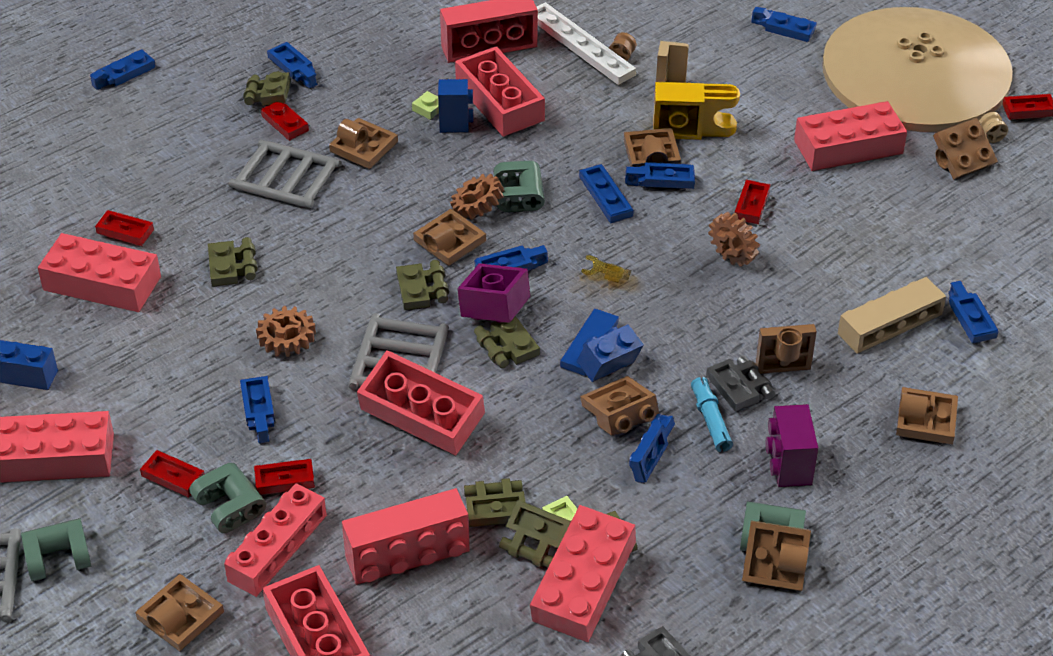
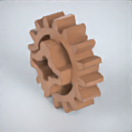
(477, 196)
(734, 239)
(285, 331)

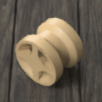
(993, 127)

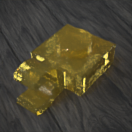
(611, 271)

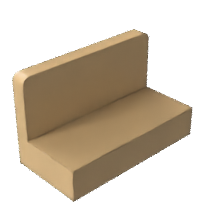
(672, 62)

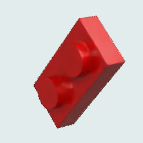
(1028, 106)
(285, 120)
(752, 201)
(124, 227)
(170, 472)
(283, 476)

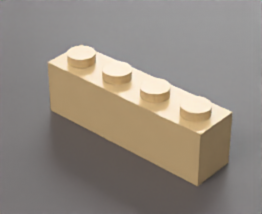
(891, 314)

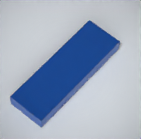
(606, 193)
(596, 325)

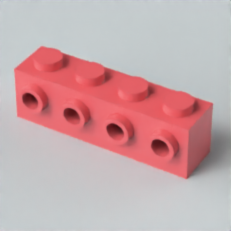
(275, 539)

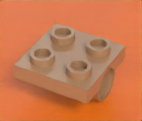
(362, 142)
(651, 147)
(964, 149)
(449, 237)
(785, 348)
(927, 415)
(776, 555)
(179, 612)

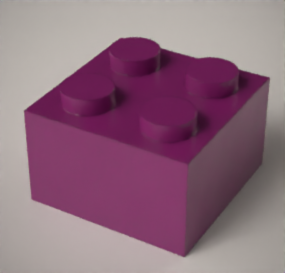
(494, 293)
(792, 445)

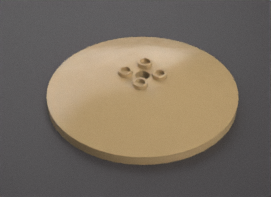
(920, 61)

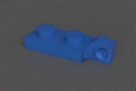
(784, 24)
(294, 62)
(123, 70)
(661, 175)
(517, 257)
(971, 314)
(258, 406)
(651, 447)

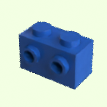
(454, 105)
(609, 352)
(27, 365)

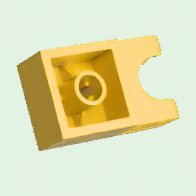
(694, 109)

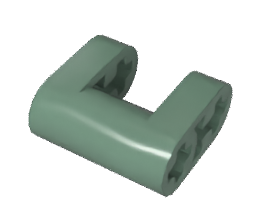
(528, 186)
(244, 501)
(770, 514)
(53, 539)

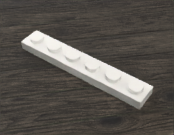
(584, 45)

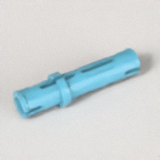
(708, 407)

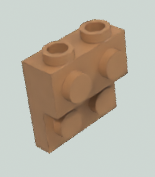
(621, 405)

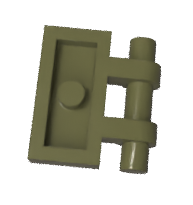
(267, 91)
(223, 262)
(413, 286)
(514, 340)
(492, 501)
(537, 525)

